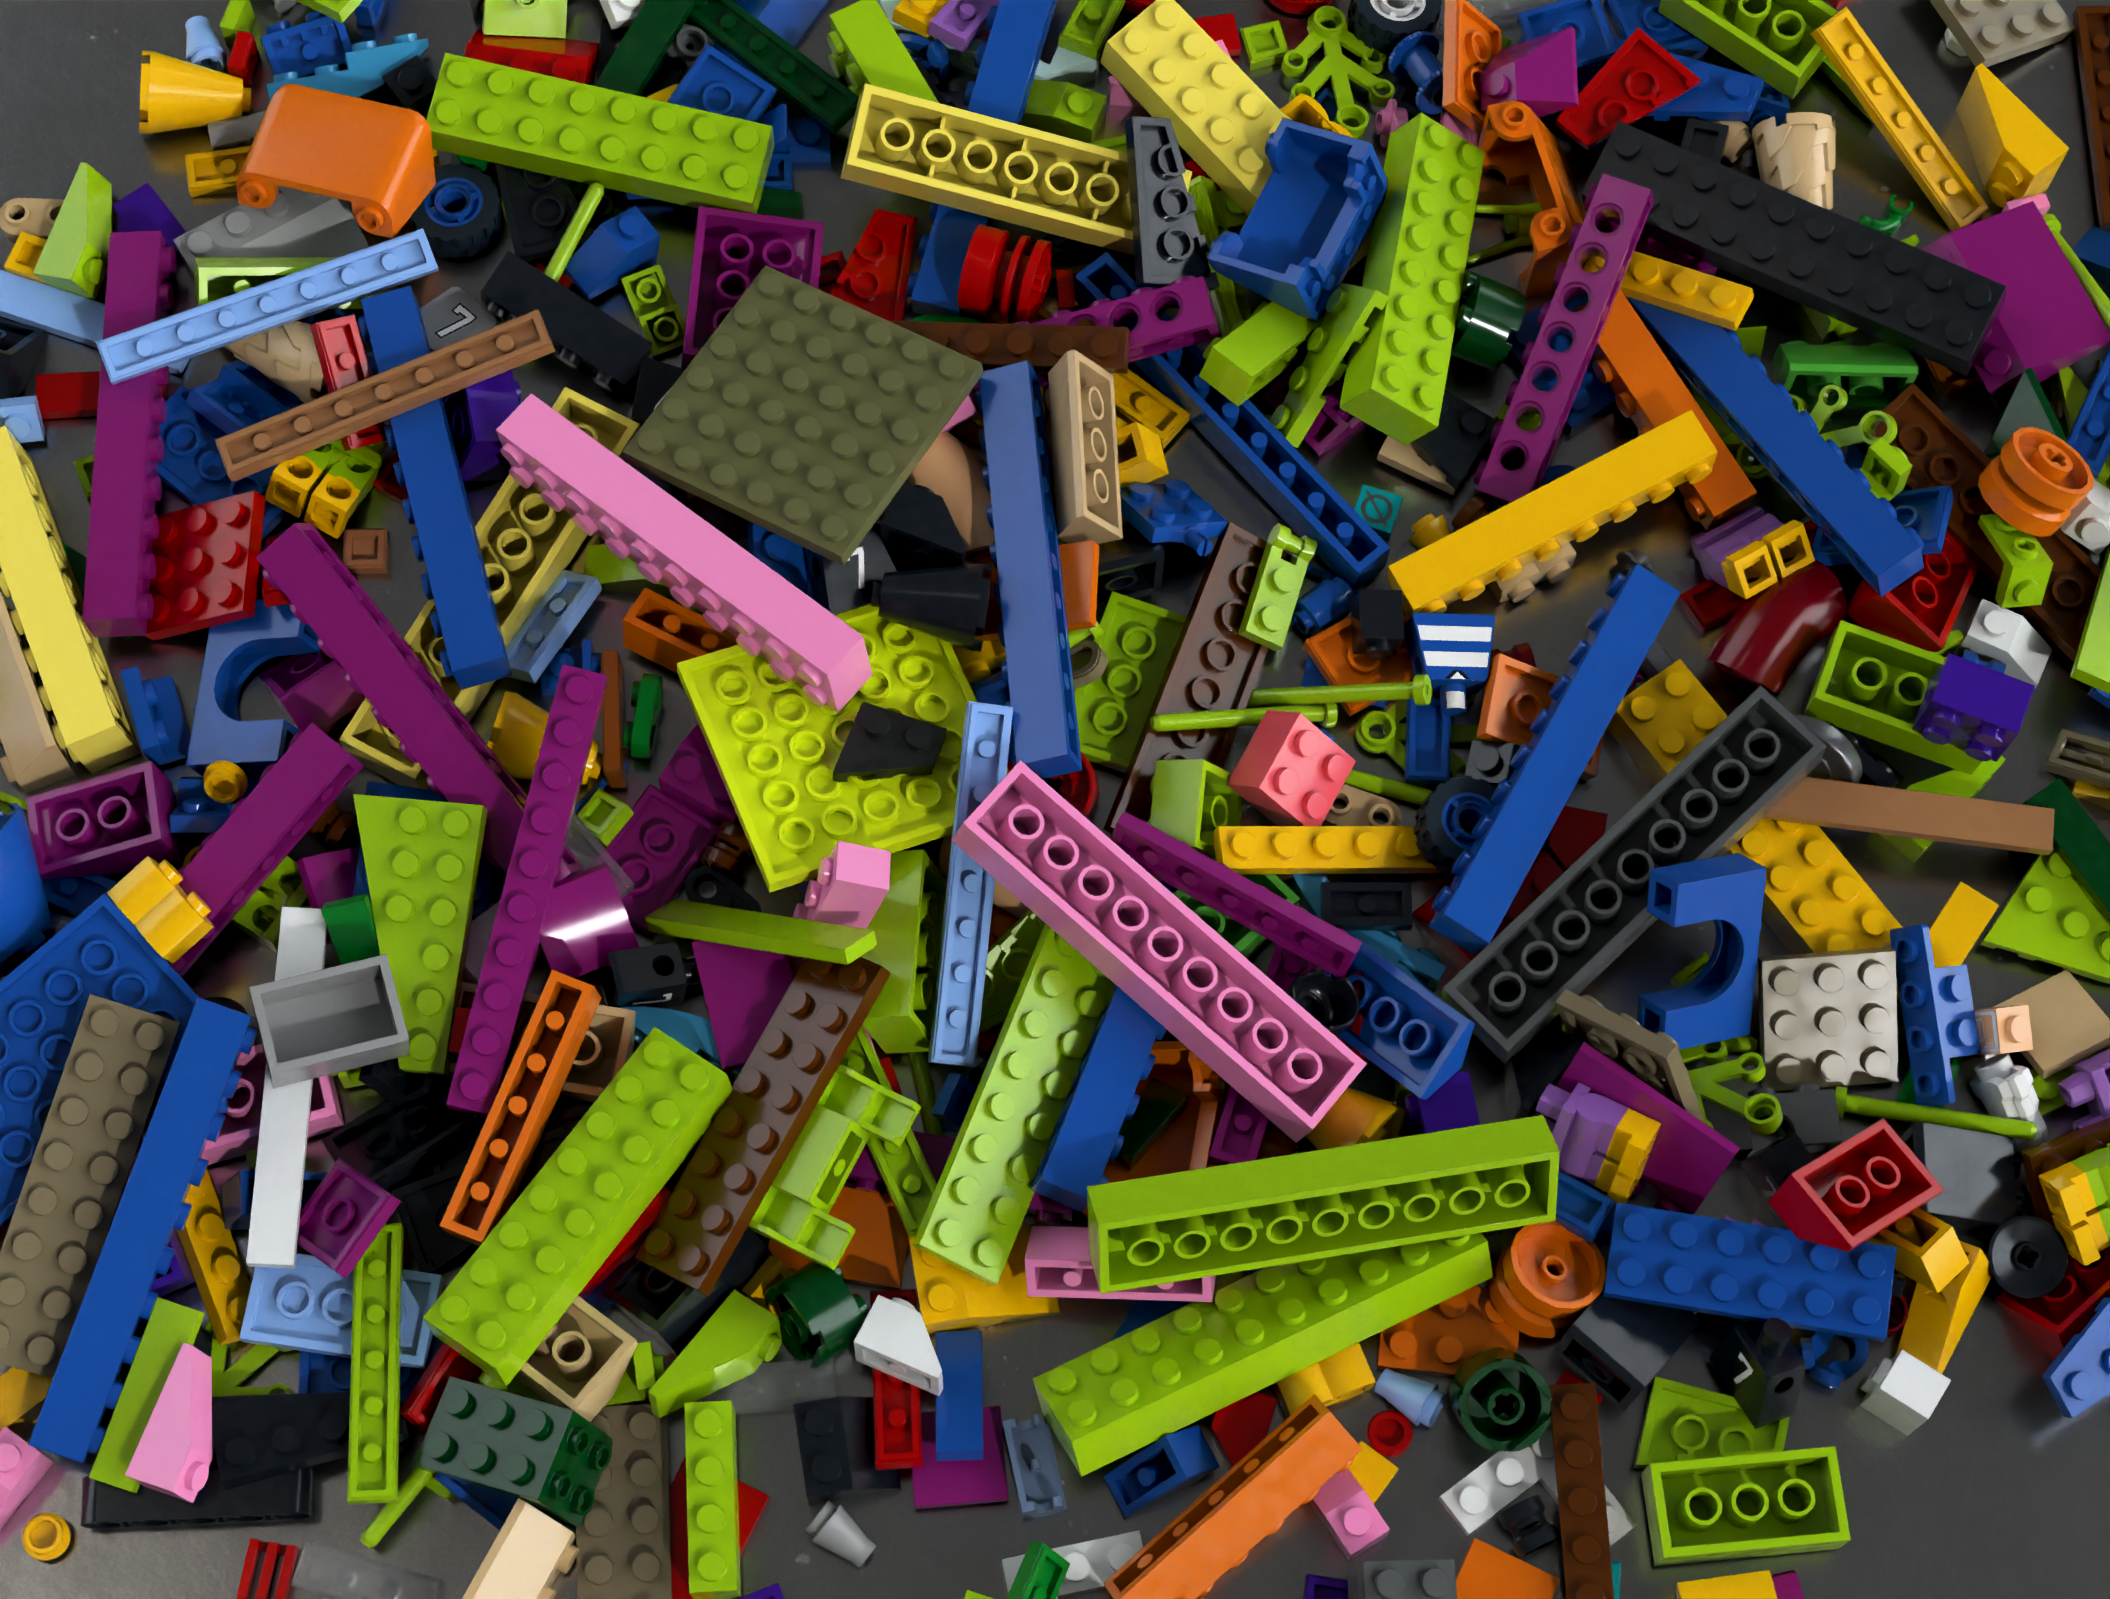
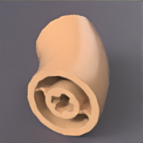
(957, 476)

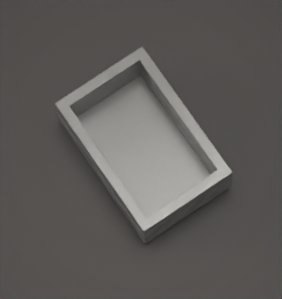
(329, 1021)

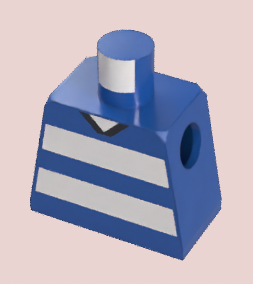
(1453, 654)

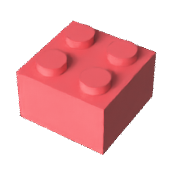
(1291, 770)

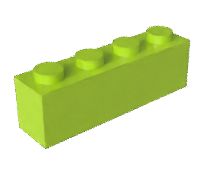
(229, 275)
(1256, 351)
(712, 1500)

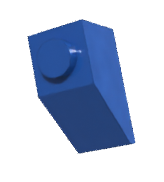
(613, 252)
(1161, 1470)

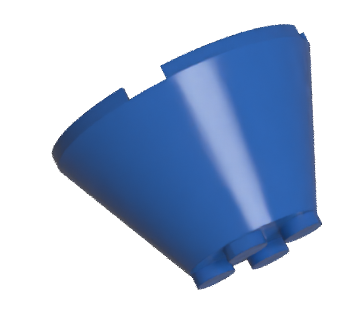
(22, 894)

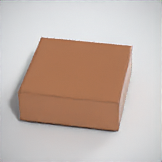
(366, 550)

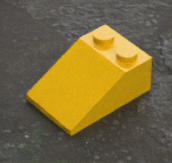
(2007, 140)
(961, 1302)

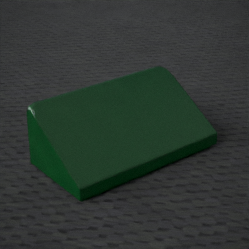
(1155, 1113)

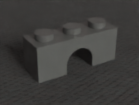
(1805, 1112)

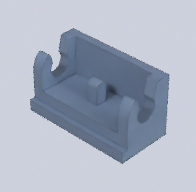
(1034, 1467)

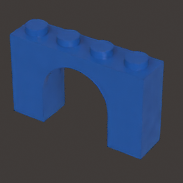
(229, 658)
(1720, 997)

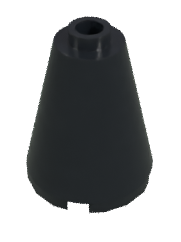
(937, 601)

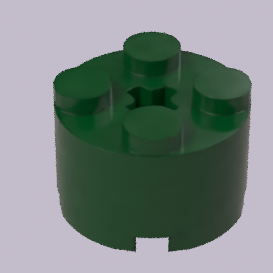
(1485, 320)
(816, 1313)
(1481, 1381)

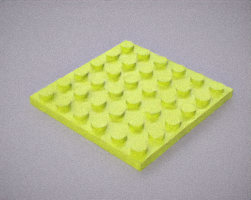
(783, 748)

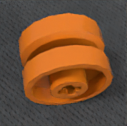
(2035, 481)
(1546, 1279)

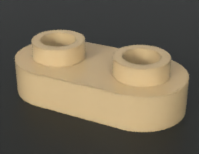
(36, 221)
(1361, 809)

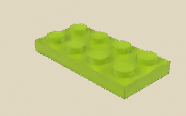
(1116, 705)

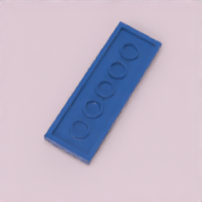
(1748, 1272)

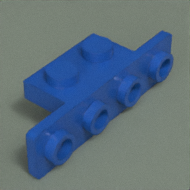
(1935, 1014)

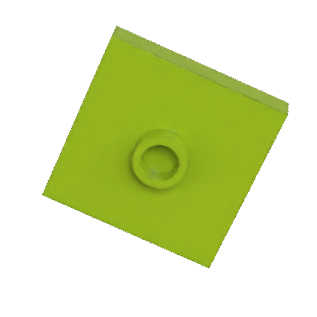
(525, 18)

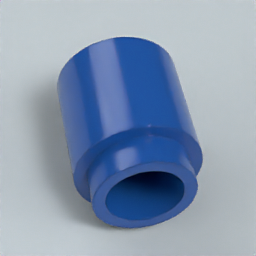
(1323, 606)

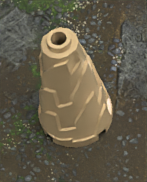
(1798, 155)
(286, 358)

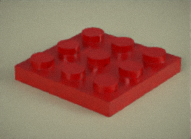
(206, 565)

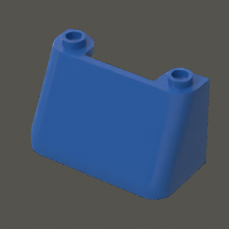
(1306, 218)

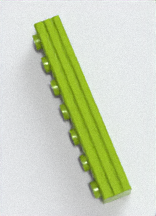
(1230, 298)

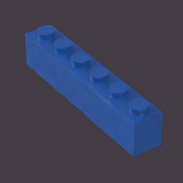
(1099, 1102)

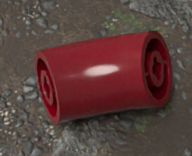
(1780, 627)

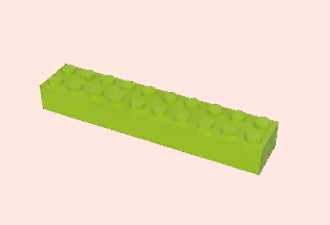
(1322, 1203)
(1244, 1342)

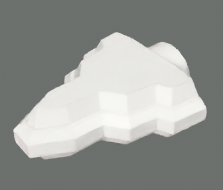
(2009, 1094)

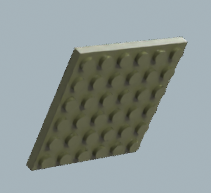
(803, 414)

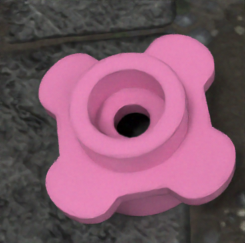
(1389, 120)

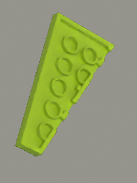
(422, 896)
(2054, 921)

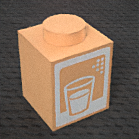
(2003, 1029)

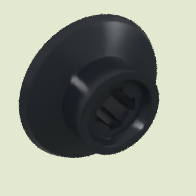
(2047, 1260)

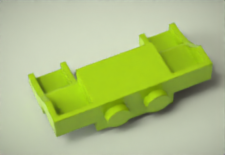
(821, 1161)

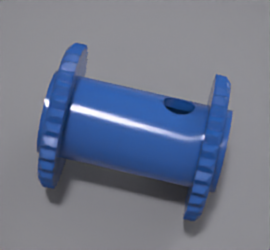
(1418, 58)

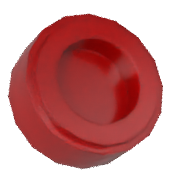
(1389, 1433)

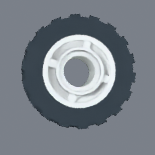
(1387, 22)

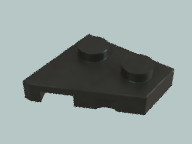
(888, 745)

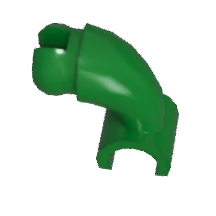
(1893, 218)

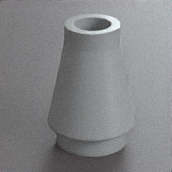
(840, 1534)

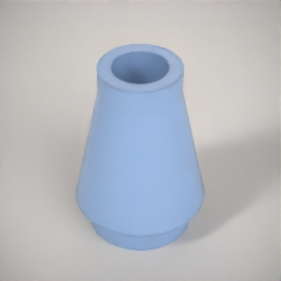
(203, 45)
(1413, 1397)

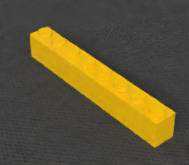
(1553, 516)

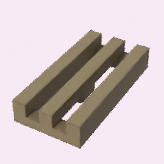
(2066, 761)

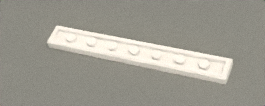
(284, 1115)

